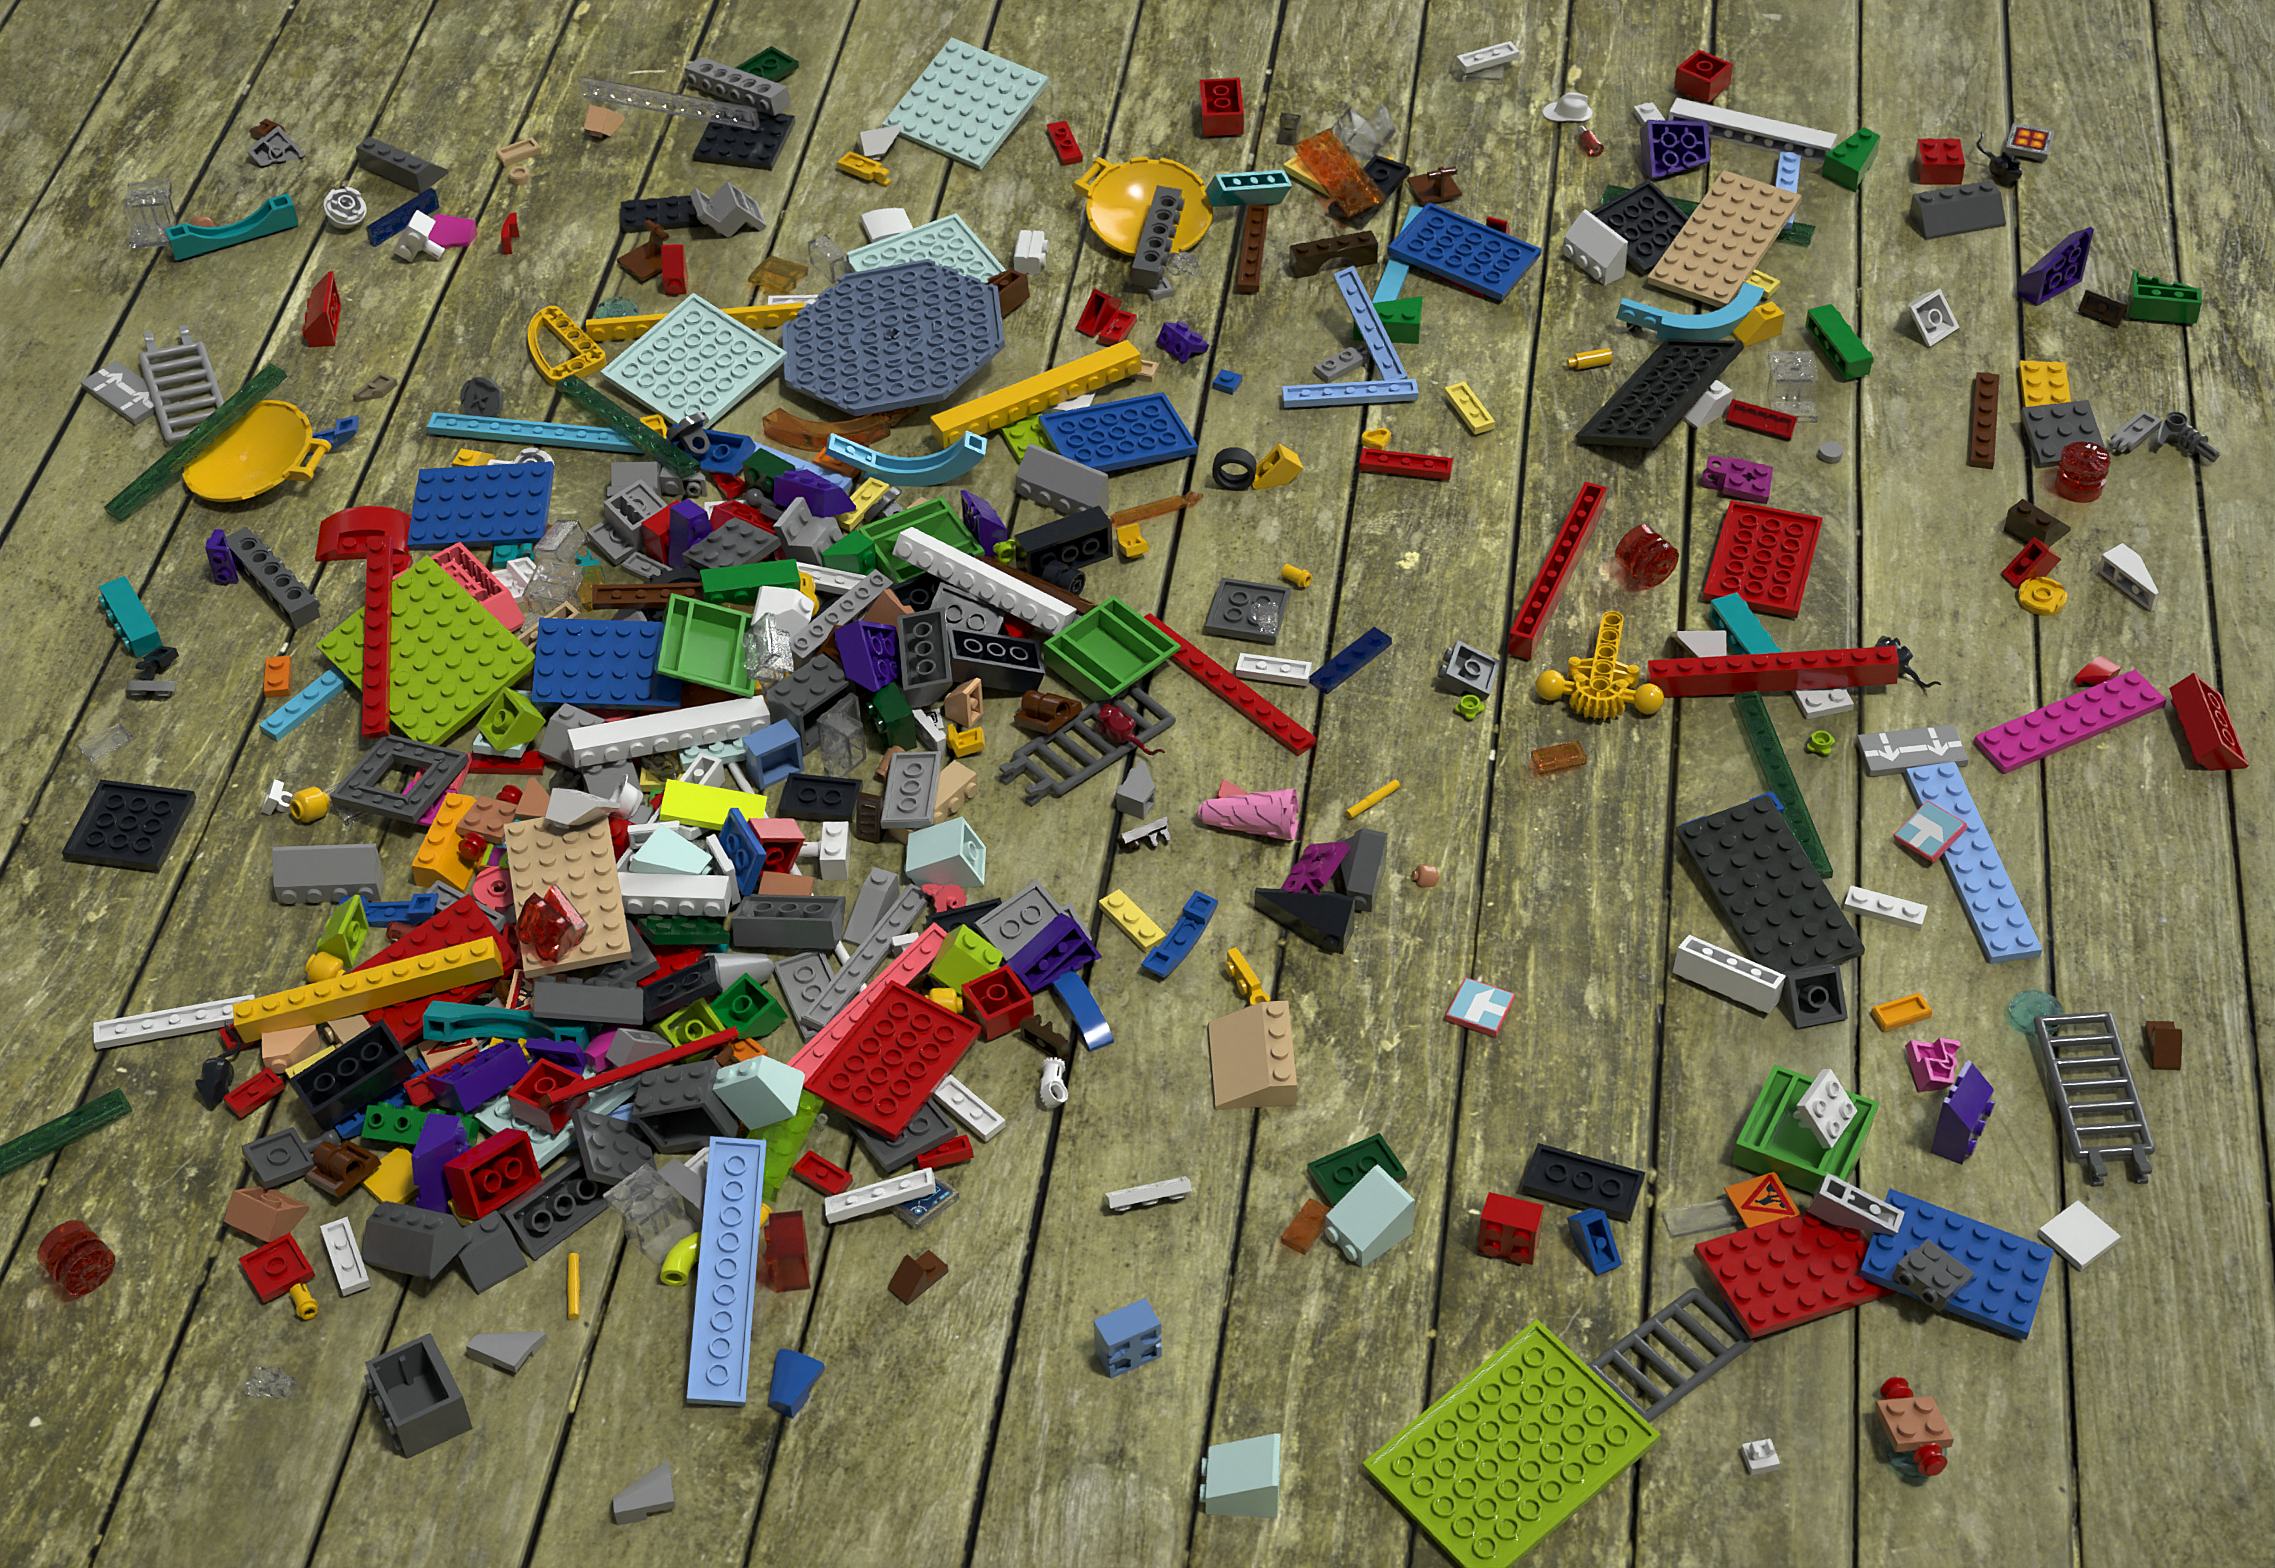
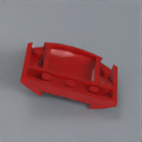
(347, 531)

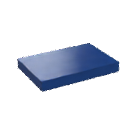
(743, 850)

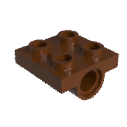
(1046, 711)
(340, 1166)

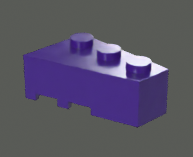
(687, 527)
(1052, 952)
(481, 1079)

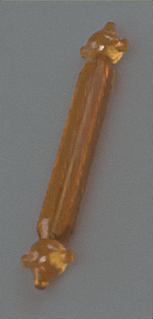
(1154, 508)

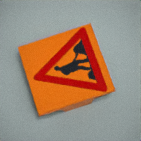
(1761, 1200)

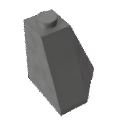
(1363, 867)

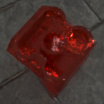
(550, 924)

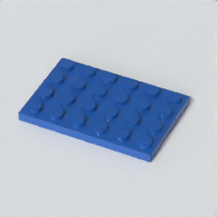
(1464, 251)
(1119, 433)
(481, 505)
(601, 666)
(2005, 1266)

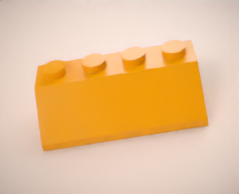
(439, 852)

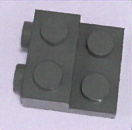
(1468, 670)
(1932, 1274)

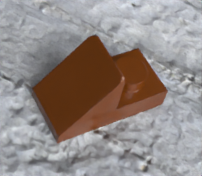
(2164, 1045)
(916, 1276)

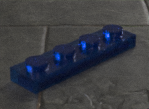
(400, 217)
(1350, 660)

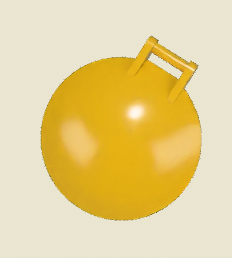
(1123, 196)
(256, 454)

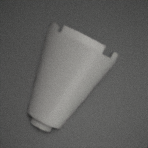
(734, 965)

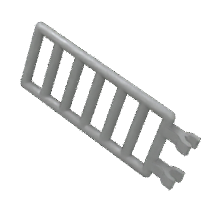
(153, 383)

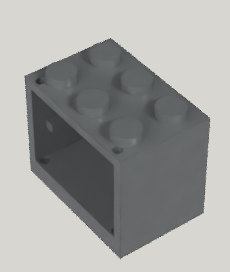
(808, 695)
(681, 1108)
(417, 1396)

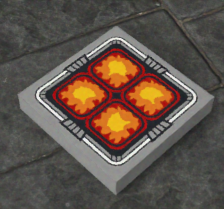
(2029, 142)

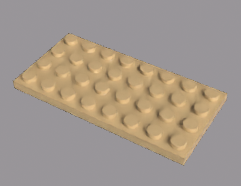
(1724, 239)
(586, 871)

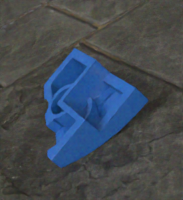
(792, 1380)

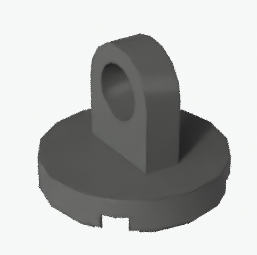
(481, 397)
(690, 430)
(886, 506)

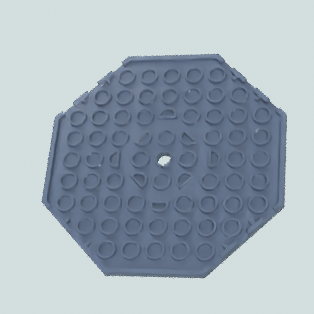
(941, 327)

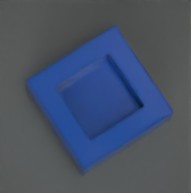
(1227, 382)

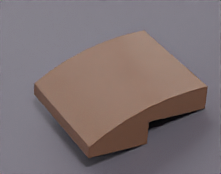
(887, 609)
(786, 884)

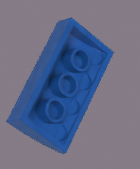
(724, 453)

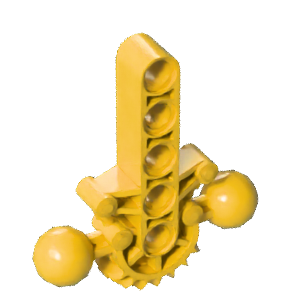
(1601, 681)

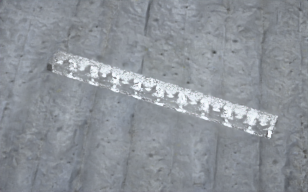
(669, 102)

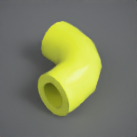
(681, 1260)

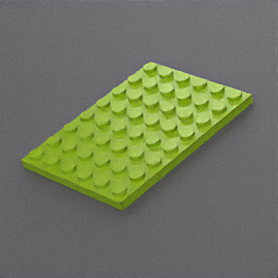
(444, 654)
(1511, 1451)

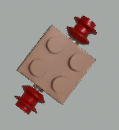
(486, 820)
(1914, 1425)

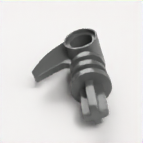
(2175, 430)

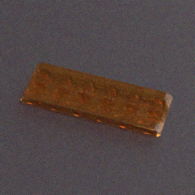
(1338, 172)

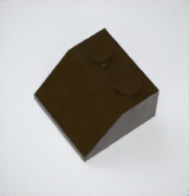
(2029, 521)

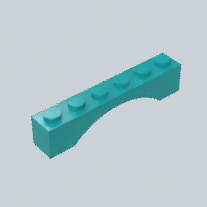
(274, 215)
(461, 1021)

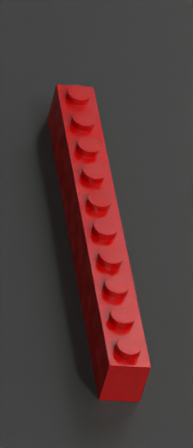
(1557, 570)
(1775, 671)

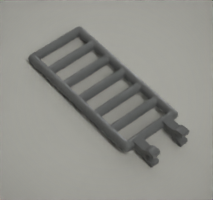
(1047, 783)
(2093, 1154)
(1655, 1324)

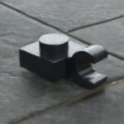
(158, 658)

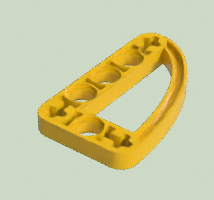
(584, 357)

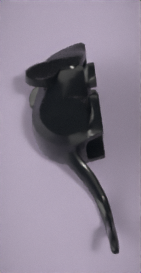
(2003, 165)
(1904, 657)
(216, 1075)

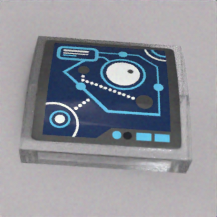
(922, 1210)

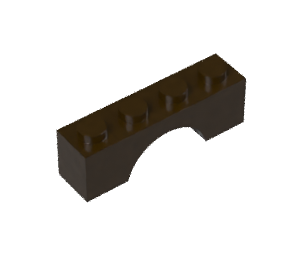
(1308, 257)

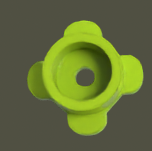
(1005, 551)
(1470, 706)
(1821, 742)

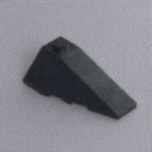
(1320, 919)

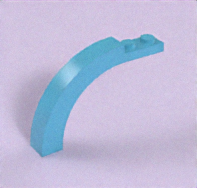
(1698, 327)
(910, 470)

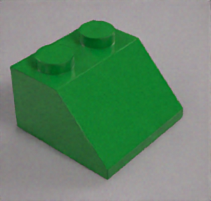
(851, 554)
(748, 1008)

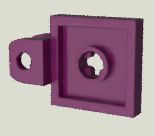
(1733, 476)
(1315, 867)

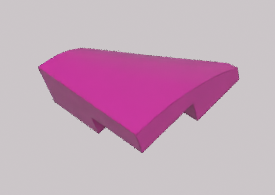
(452, 231)
(600, 1044)
(1933, 1063)

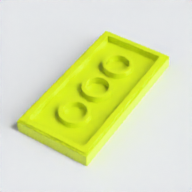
(707, 805)

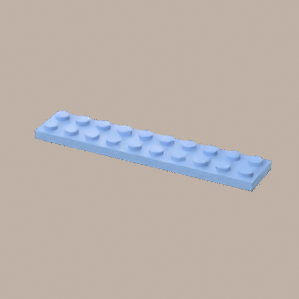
(1977, 868)
(726, 1272)

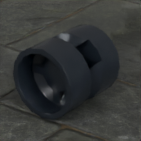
(1064, 577)

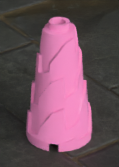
(1258, 813)

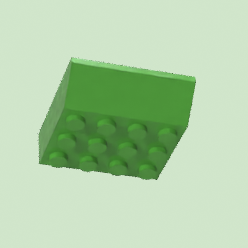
(932, 518)
(704, 645)
(1107, 650)
(1778, 1144)

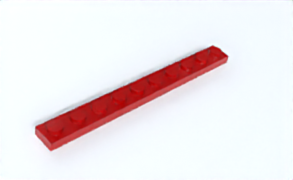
(377, 638)
(1237, 693)

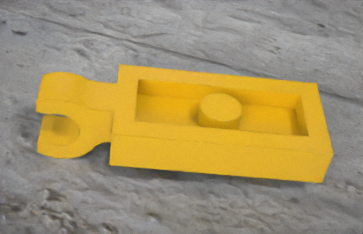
(864, 168)
(1246, 979)

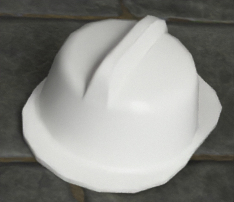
(1569, 108)
(628, 797)

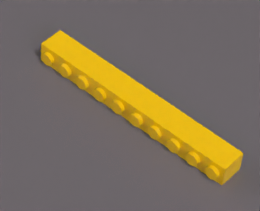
(1037, 393)
(369, 989)

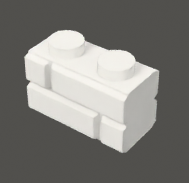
(1030, 252)

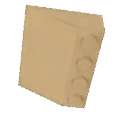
(1253, 1057)

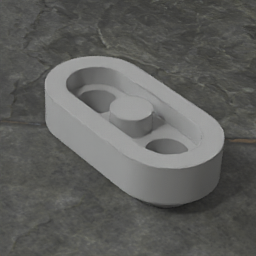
(161, 688)

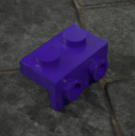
(1180, 340)
(221, 558)
(565, 1054)

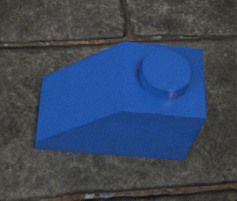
(1594, 1239)

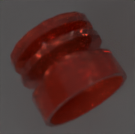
(2082, 472)
(1646, 556)
(76, 1258)

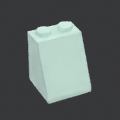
(670, 854)
(946, 855)
(760, 1090)
(1371, 1217)
(1243, 1478)

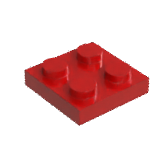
(276, 1267)

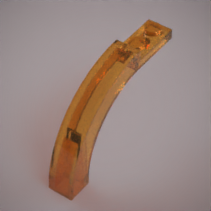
(813, 435)

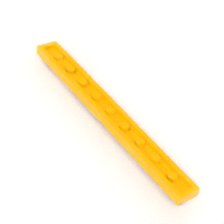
(636, 326)

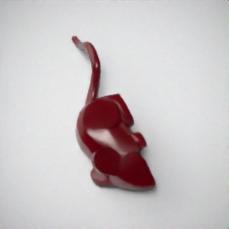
(1120, 727)

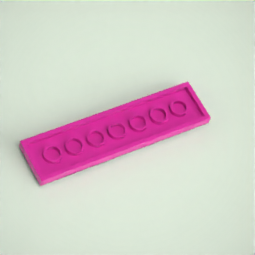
(2069, 721)

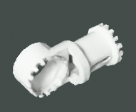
(1052, 1082)

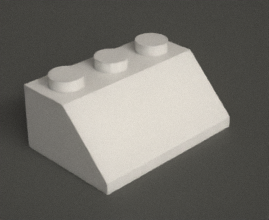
(1596, 248)

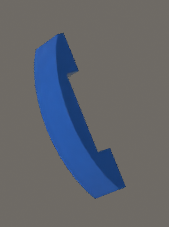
(343, 432)
(410, 912)
(1183, 936)
(1083, 1009)
(396, 1095)

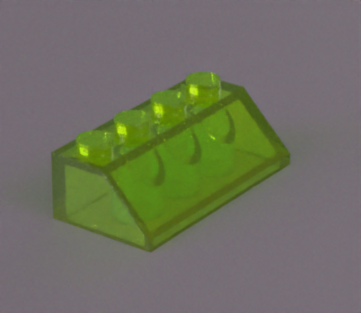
(785, 1143)

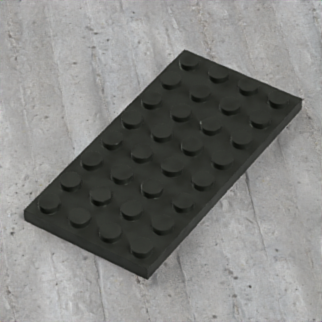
(1659, 392)
(1769, 888)

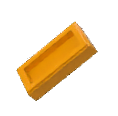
(1901, 1012)

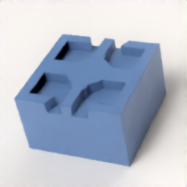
(773, 754)
(1127, 1338)

